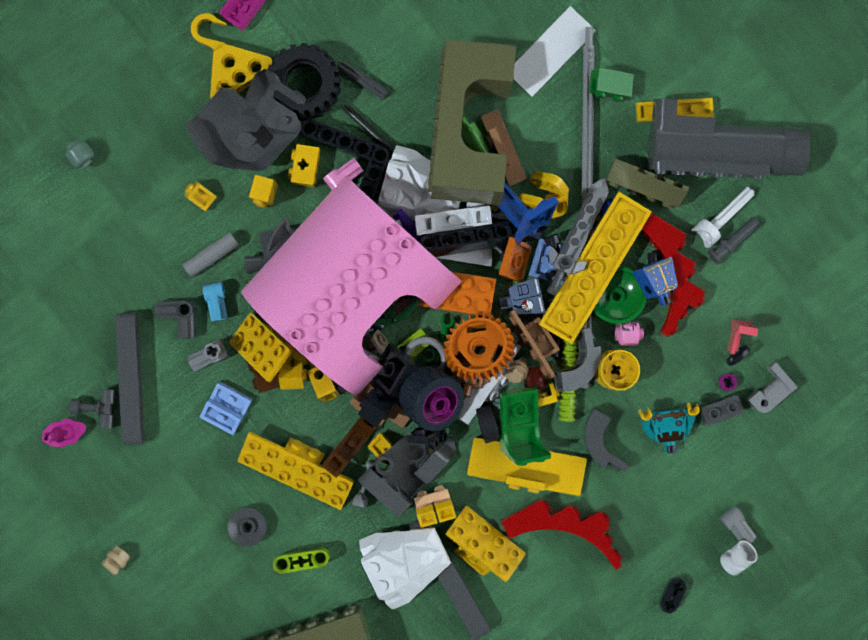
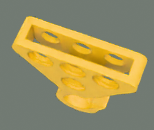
(244, 59)

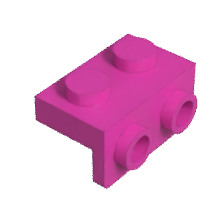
(240, 12)

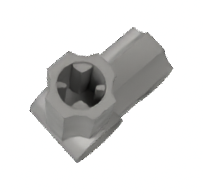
(212, 353)

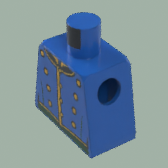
(657, 280)

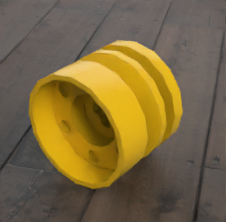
(626, 371)

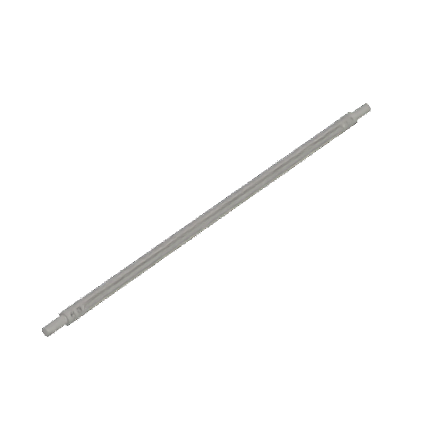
(588, 130)

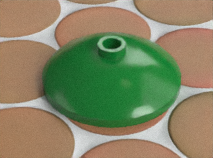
(630, 303)

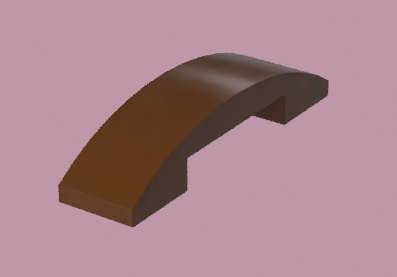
(348, 447)

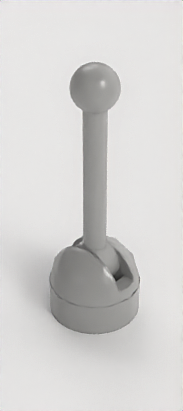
(361, 499)

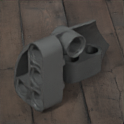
(406, 474)

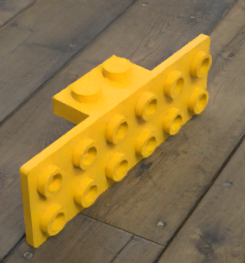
(296, 467)
(558, 474)

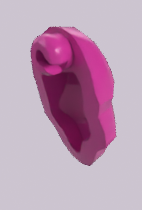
(63, 433)

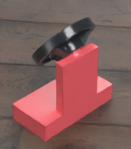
(738, 328)

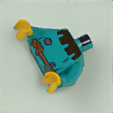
(669, 425)

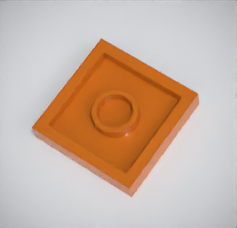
(515, 260)

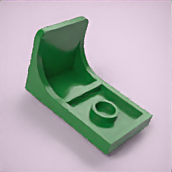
(520, 428)

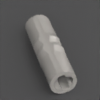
(210, 254)

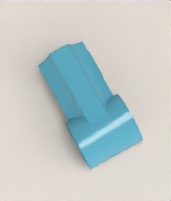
(214, 296)

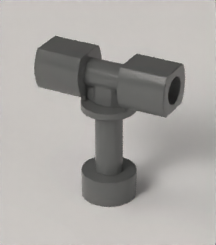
(102, 408)

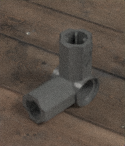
(185, 322)

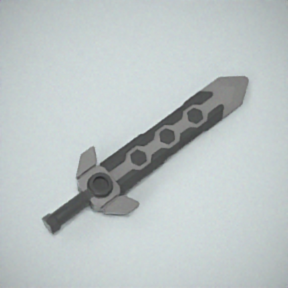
(577, 236)

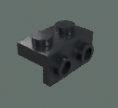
(432, 440)

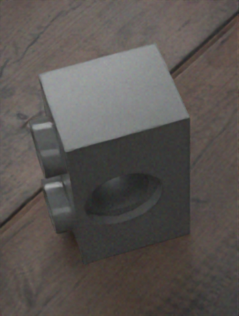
(720, 410)

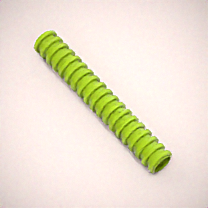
(568, 398)

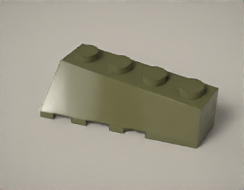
(646, 183)

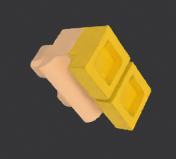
(438, 501)

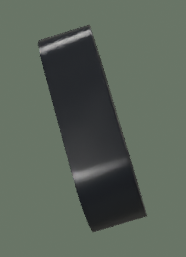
(677, 597)

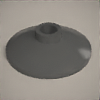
(237, 528)

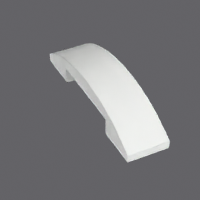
(452, 219)

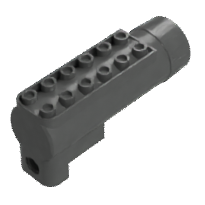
(704, 147)

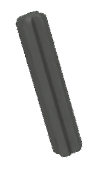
(363, 80)

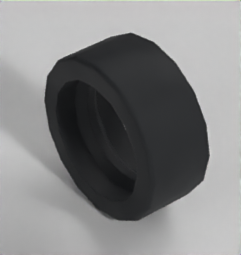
(487, 424)

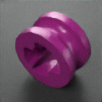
(732, 379)

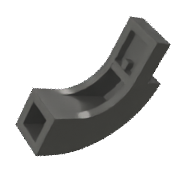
(585, 366)
(593, 440)

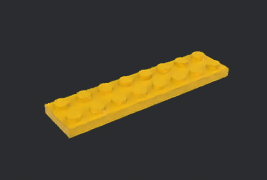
(603, 257)

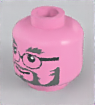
(629, 334)

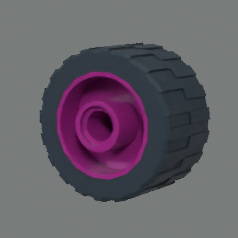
(431, 398)

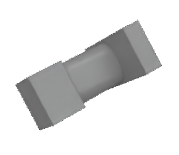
(773, 392)

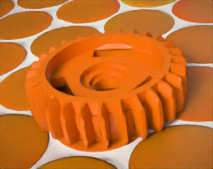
(481, 365)

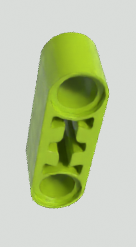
(297, 566)

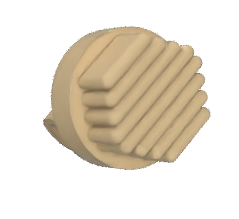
(517, 370)
(115, 560)

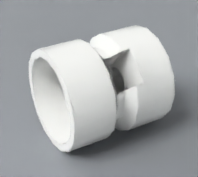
(738, 557)

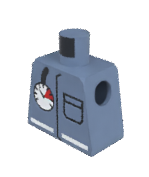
(524, 298)

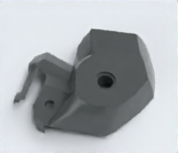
(246, 130)

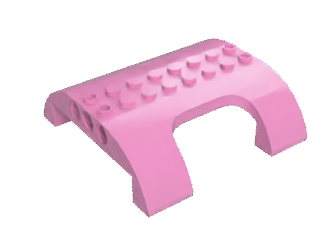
(340, 279)

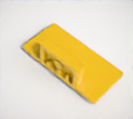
(261, 346)
(484, 545)

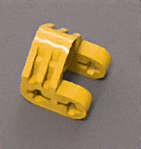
(555, 187)

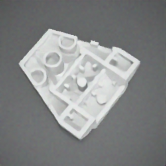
(407, 186)
(402, 563)

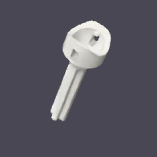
(709, 230)

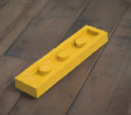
(688, 107)

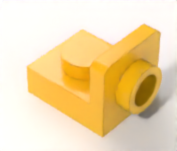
(199, 195)
(544, 399)
(380, 445)

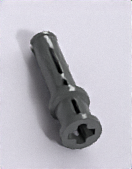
(727, 245)

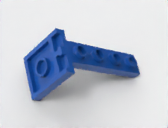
(524, 219)

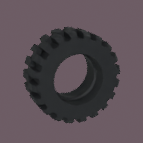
(321, 61)

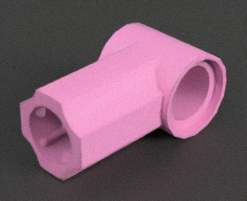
(350, 169)

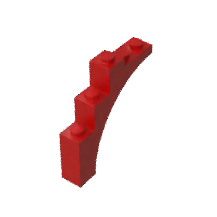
(667, 241)
(591, 527)

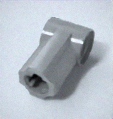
(735, 521)

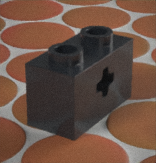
(376, 405)

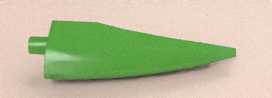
(474, 137)

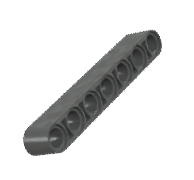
(130, 379)
(461, 597)

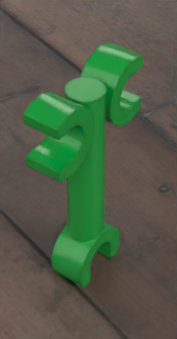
(442, 338)

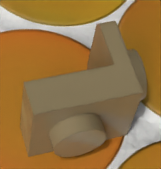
(374, 342)

